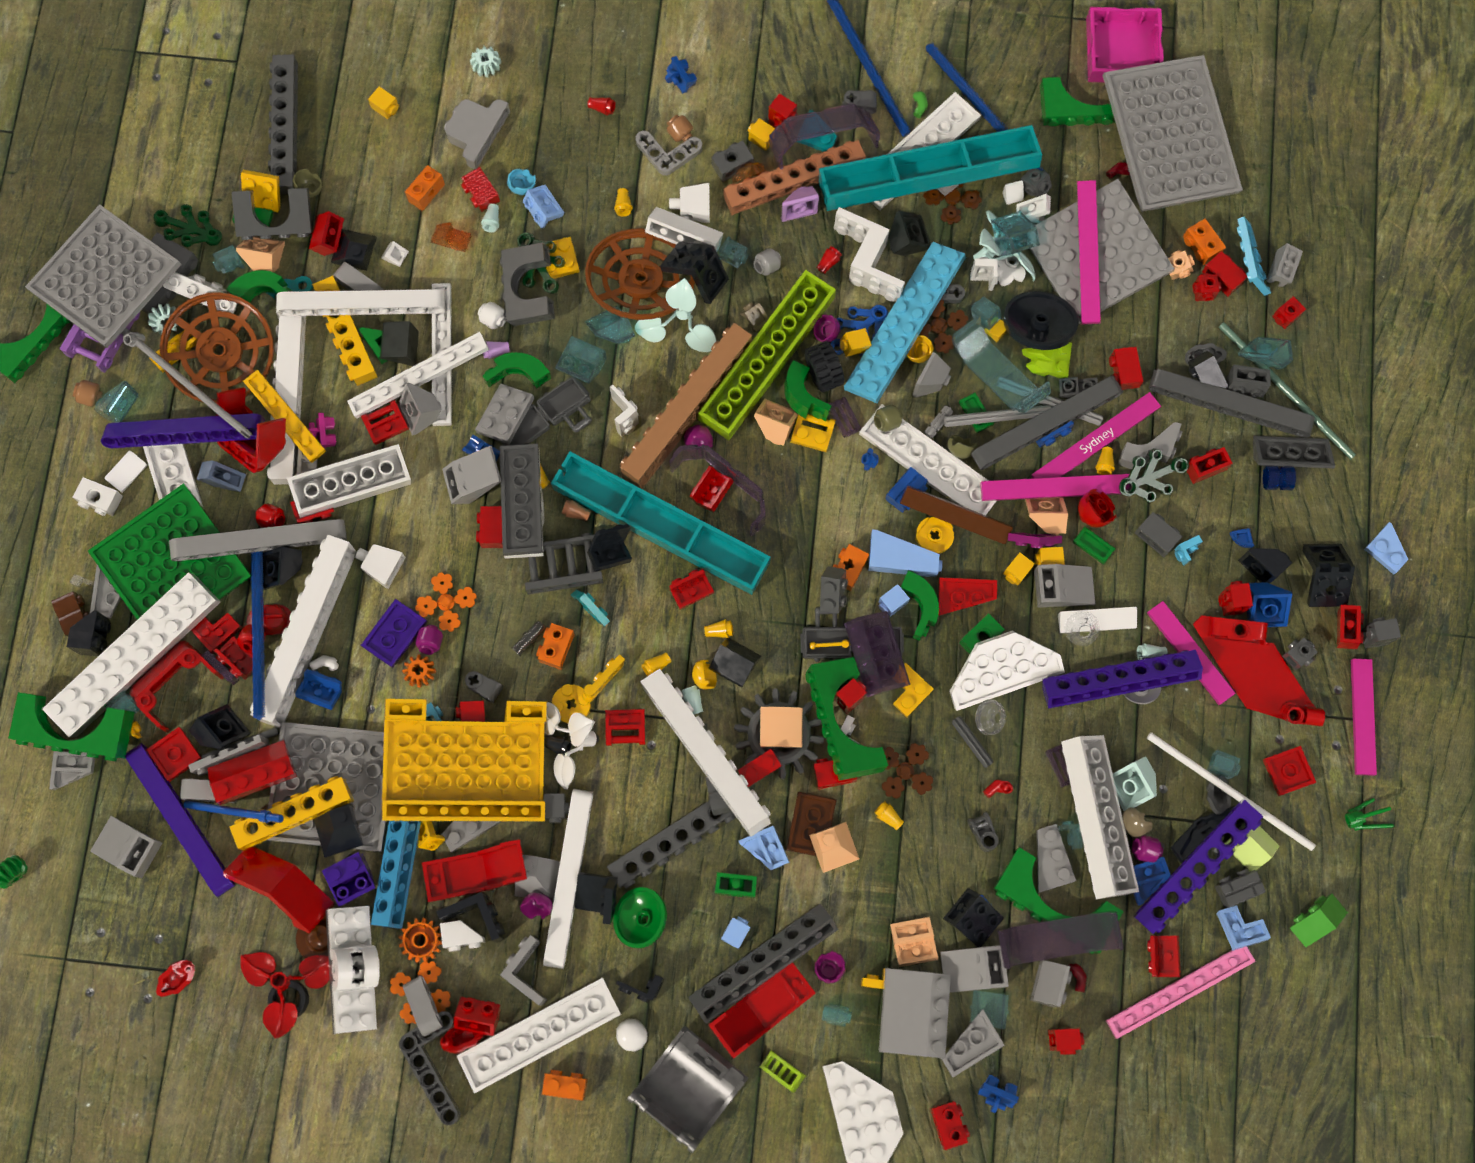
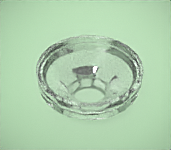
(1078, 620)
(985, 717)

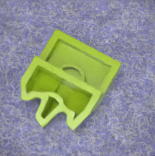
(1049, 362)

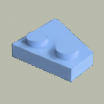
(1388, 549)
(767, 848)

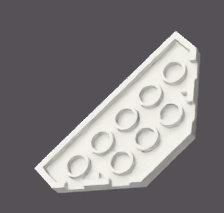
(1002, 667)
(863, 1114)

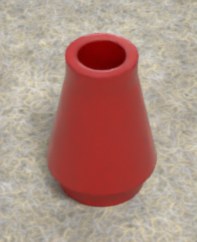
(602, 105)
(829, 259)

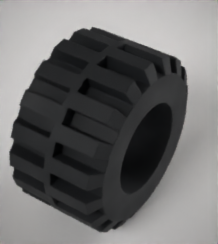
(824, 366)

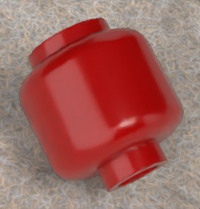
(269, 516)
(245, 638)

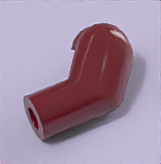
(1118, 168)
(1080, 976)

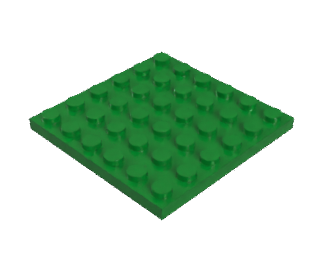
(139, 557)

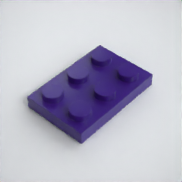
(393, 633)

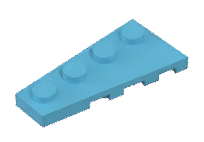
(1252, 258)

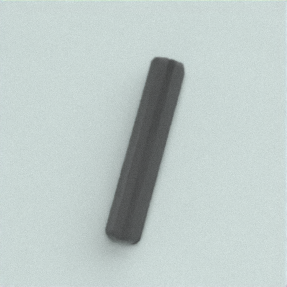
(972, 742)

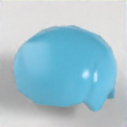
(520, 181)

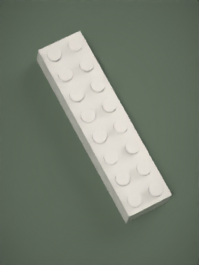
(1099, 816)

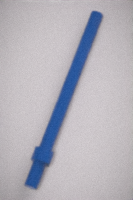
(262, 816)

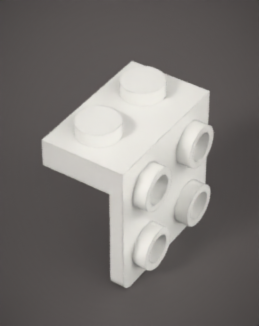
(627, 420)

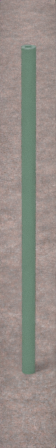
(1293, 397)

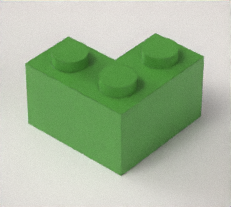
(1319, 921)

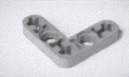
(663, 157)

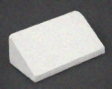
(125, 471)

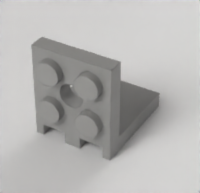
(515, 963)

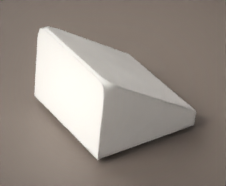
(1013, 192)
(395, 254)

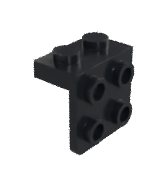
(609, 547)

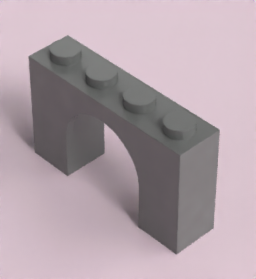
(249, 225)
(188, 262)
(514, 264)

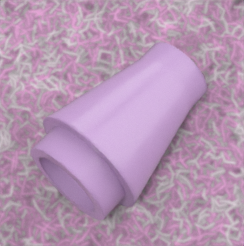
(496, 349)

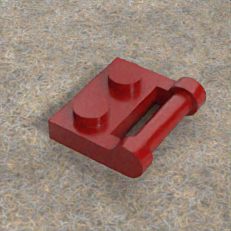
(386, 427)
(625, 720)

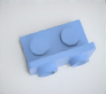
(542, 205)

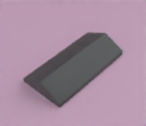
(1293, 452)

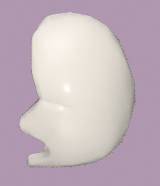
(631, 1035)

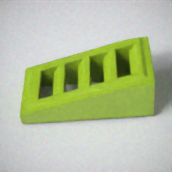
(798, 1080)

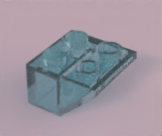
(1014, 233)
(581, 360)

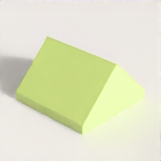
(1256, 849)

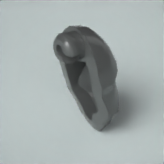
(1219, 353)
(1217, 798)

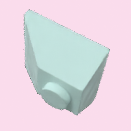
(1135, 783)

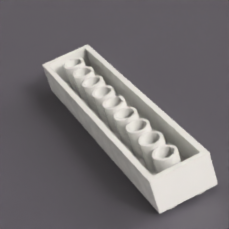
(305, 628)
(131, 655)

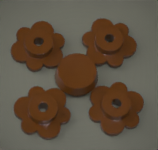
(953, 198)
(940, 325)
(906, 771)

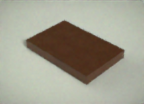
(810, 816)

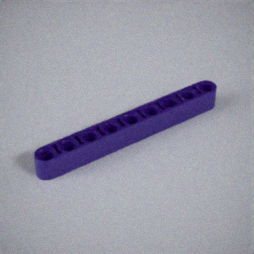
(177, 431)
(179, 820)

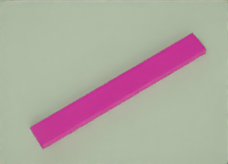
(1088, 252)
(1050, 487)

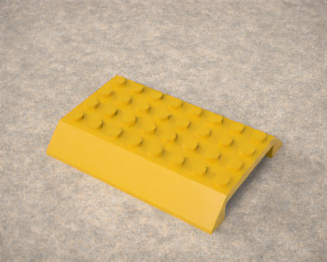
(463, 766)

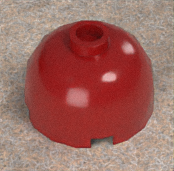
(1096, 509)

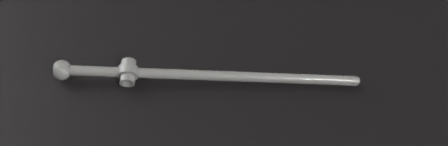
(135, 339)

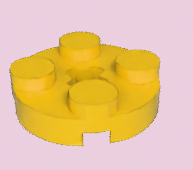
(934, 524)
(566, 694)

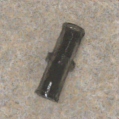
(528, 638)

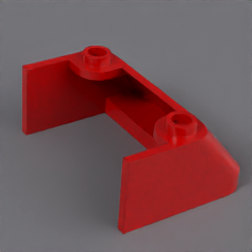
(270, 438)
(179, 656)

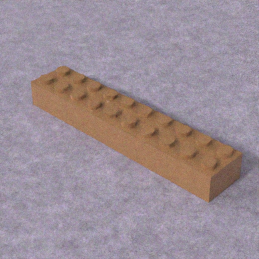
(684, 408)

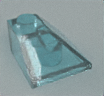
(611, 327)
(1268, 352)
(117, 402)

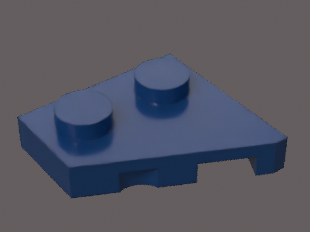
(1149, 878)

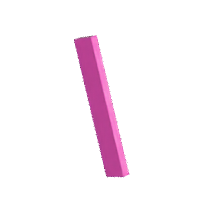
(1182, 641)
(1363, 717)

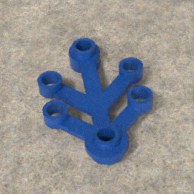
(871, 313)

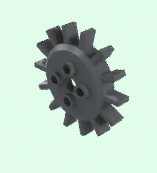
(791, 755)

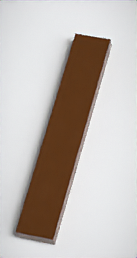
(956, 514)

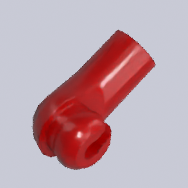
(998, 786)

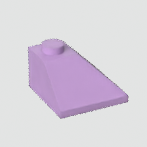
(800, 204)

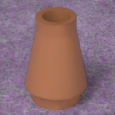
(575, 510)

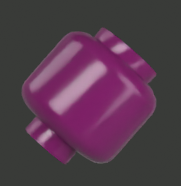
(429, 639)
(1147, 849)

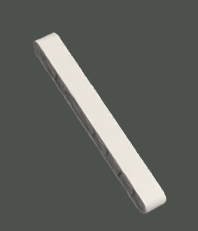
(360, 302)
(566, 884)

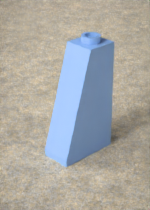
(898, 556)

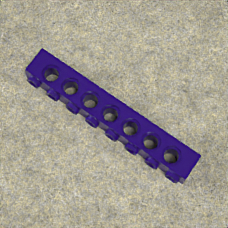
(1132, 681)
(1200, 854)

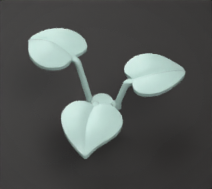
(992, 249)
(684, 300)

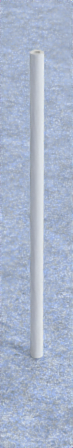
(1229, 790)

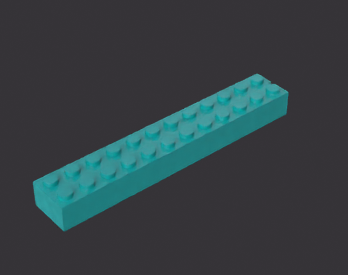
(930, 167)
(661, 523)

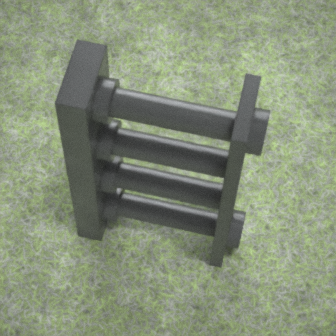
(572, 579)

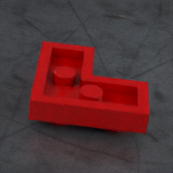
(216, 635)

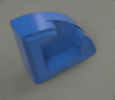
(1242, 538)

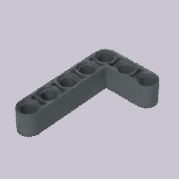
(429, 1067)

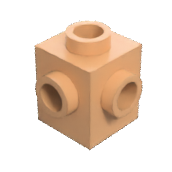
(1182, 264)

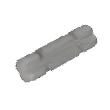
(938, 422)

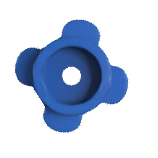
(869, 459)

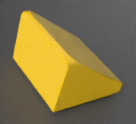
(996, 331)

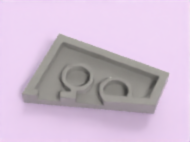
(1053, 863)
(973, 1045)

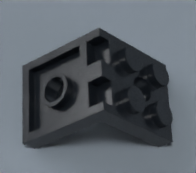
(700, 262)
(1330, 567)
(486, 908)

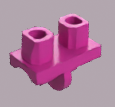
(322, 424)

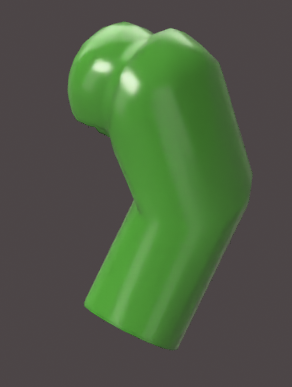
(920, 98)

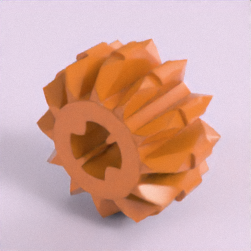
(427, 669)

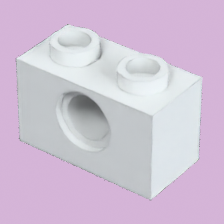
(88, 490)

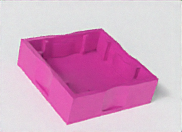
(1122, 39)

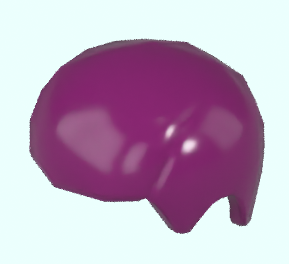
(826, 328)
(698, 435)
(536, 904)
(830, 967)

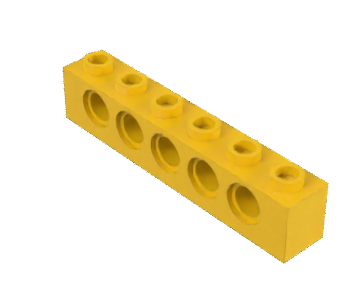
(364, 371)
(341, 796)

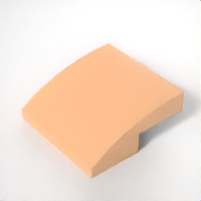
(781, 727)
(914, 942)

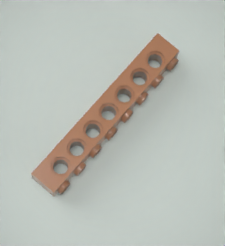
(772, 191)

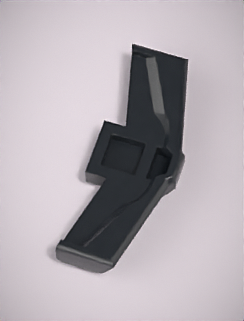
(1198, 832)

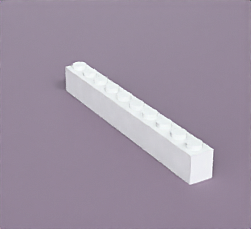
(289, 386)
(706, 753)

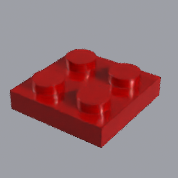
(174, 754)
(1289, 771)

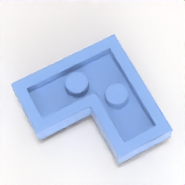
(1238, 932)

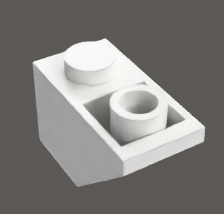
(459, 934)

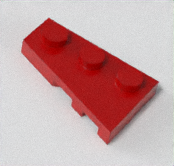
(964, 593)

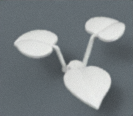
(581, 736)

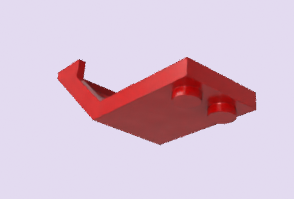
(474, 871)
(282, 885)
(762, 1009)

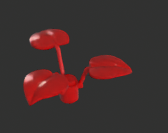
(259, 966)

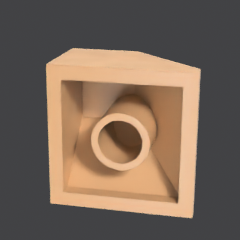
(261, 253)
(775, 421)
(1049, 514)
(834, 847)

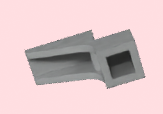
(1163, 442)

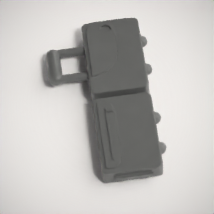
(555, 407)
(832, 634)

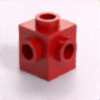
(1206, 287)

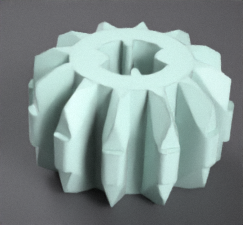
(485, 61)
(157, 318)

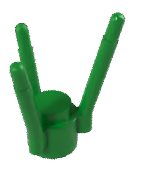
(1356, 819)

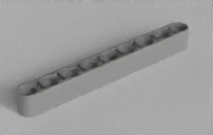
(255, 540)

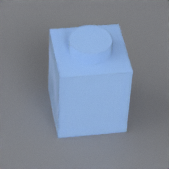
(893, 600)
(736, 932)

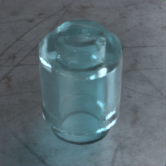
(836, 1015)

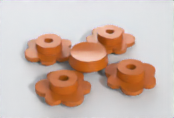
(445, 602)
(439, 994)

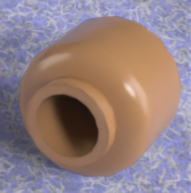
(679, 128)
(87, 393)

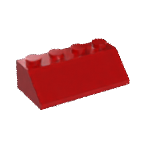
(251, 773)

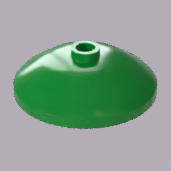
(631, 917)

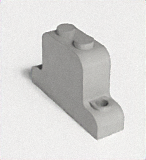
(475, 128)

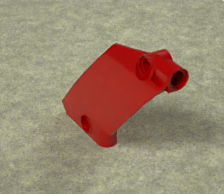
(1257, 669)

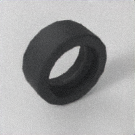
(304, 996)

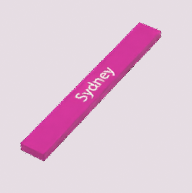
(1099, 438)

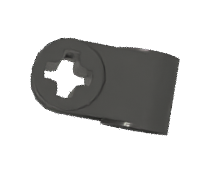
(865, 99)
(486, 688)
(983, 830)

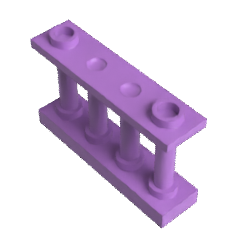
(104, 361)

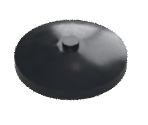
(1040, 320)

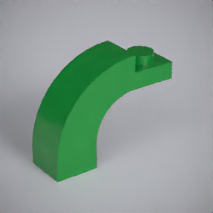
(256, 283)
(517, 364)
(799, 398)
(924, 594)

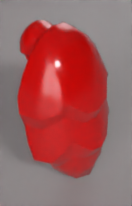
(175, 978)
(459, 1040)

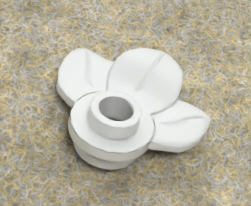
(1010, 271)

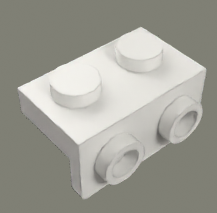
(985, 270)

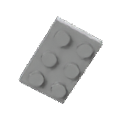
(504, 413)

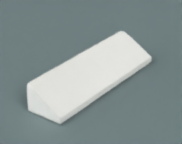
(1108, 618)

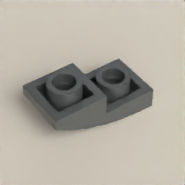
(1072, 386)

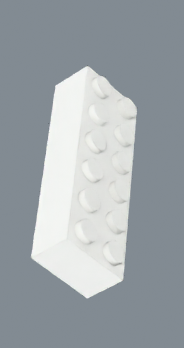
(349, 481)

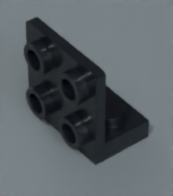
(597, 894)
(973, 917)
(653, 986)

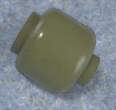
(888, 418)

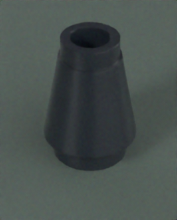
(557, 743)

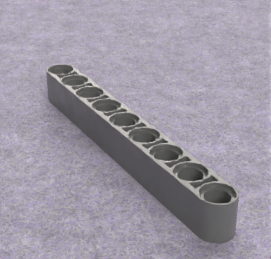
(1231, 403)
(1046, 422)

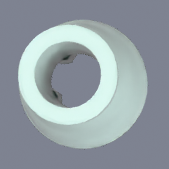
(491, 218)
(1150, 651)
(693, 696)

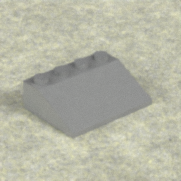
(914, 1013)

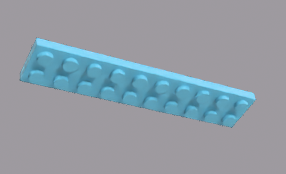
(904, 322)

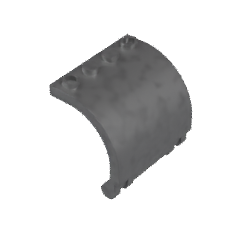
(688, 1088)

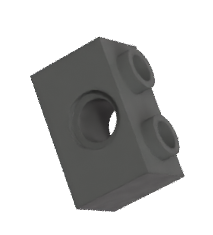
(727, 169)

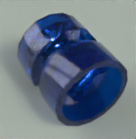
(1283, 478)

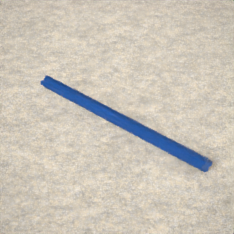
(870, 68)
(965, 88)
(257, 635)

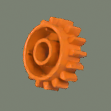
(410, 937)

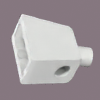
(693, 203)
(381, 563)

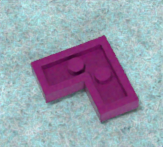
(1035, 540)

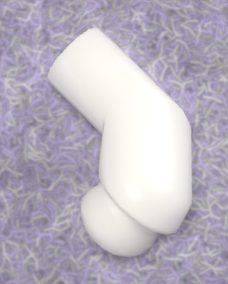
(326, 661)

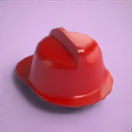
(275, 619)

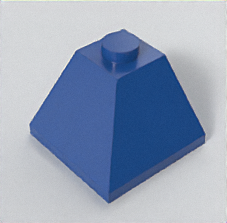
(1270, 604)

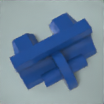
(678, 75)
(476, 444)
(997, 1097)

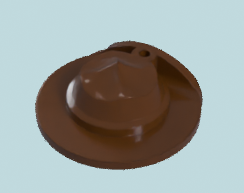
(313, 943)

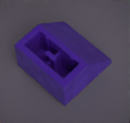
(349, 878)

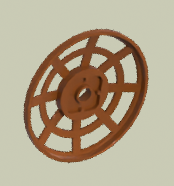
(629, 273)
(213, 337)

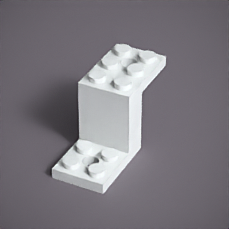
(874, 241)

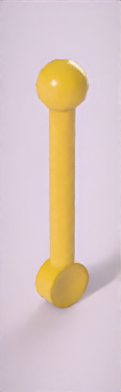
(845, 643)

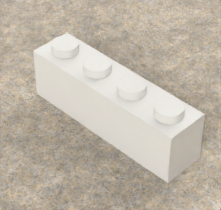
(680, 229)

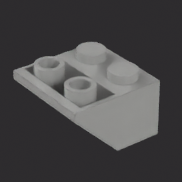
(1051, 984)

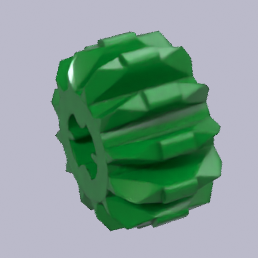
(11, 871)

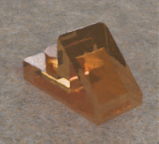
(451, 238)

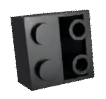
(89, 635)

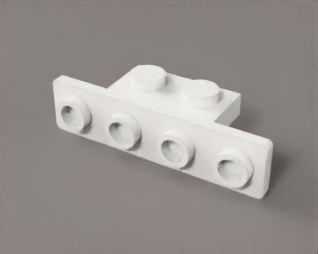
(195, 286)

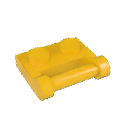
(810, 436)

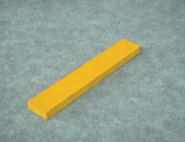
(279, 409)

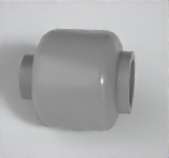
(767, 262)

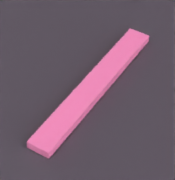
(1179, 991)

